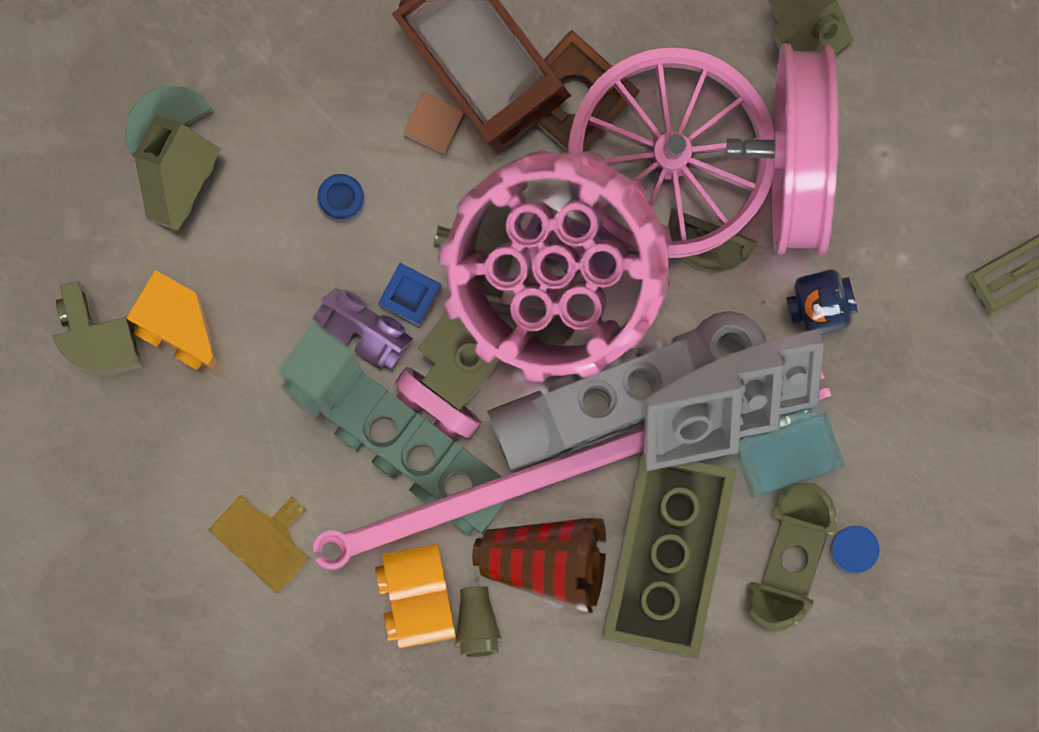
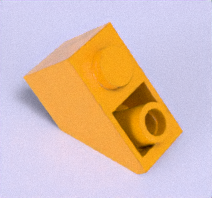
(176, 317)

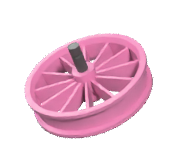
(801, 150)
(671, 153)

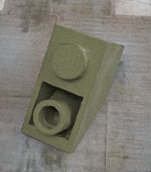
(172, 170)

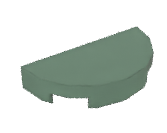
(167, 102)

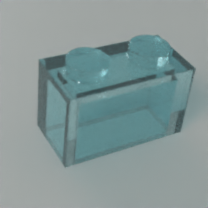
(789, 454)

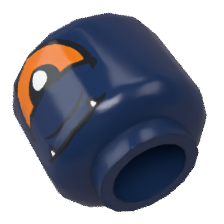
(822, 302)

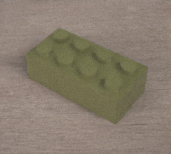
(669, 557)

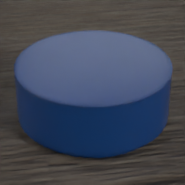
(340, 197)
(855, 549)

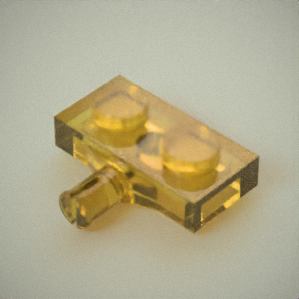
(262, 540)

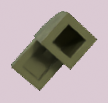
(96, 348)

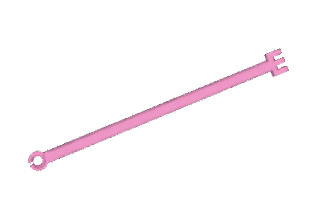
(484, 495)

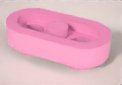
(419, 396)

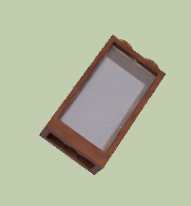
(484, 64)

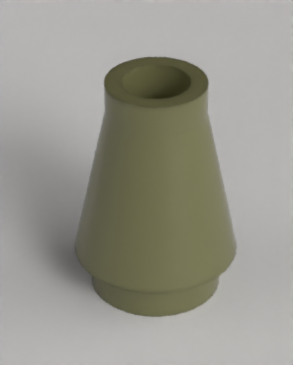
(477, 625)

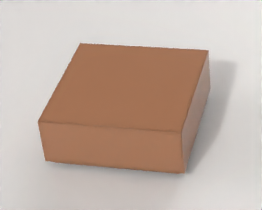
(434, 123)

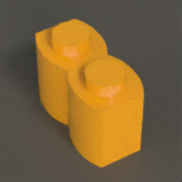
(417, 596)

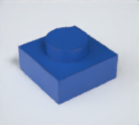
(409, 294)

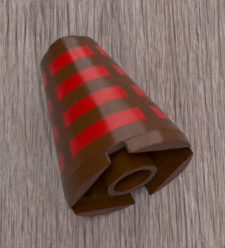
(547, 560)

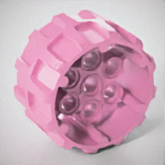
(516, 346)

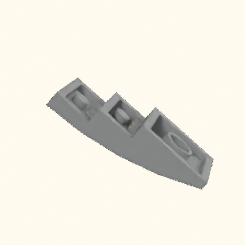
(732, 399)

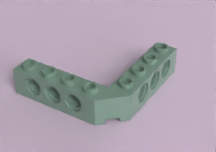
(328, 379)

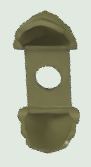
(806, 522)

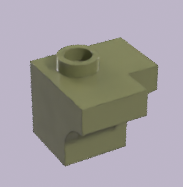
(810, 24)
(457, 368)

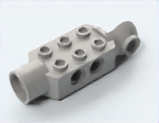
(558, 421)

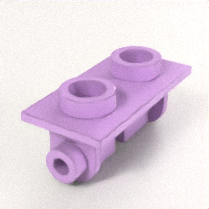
(379, 334)

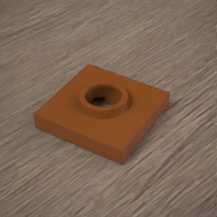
(579, 62)

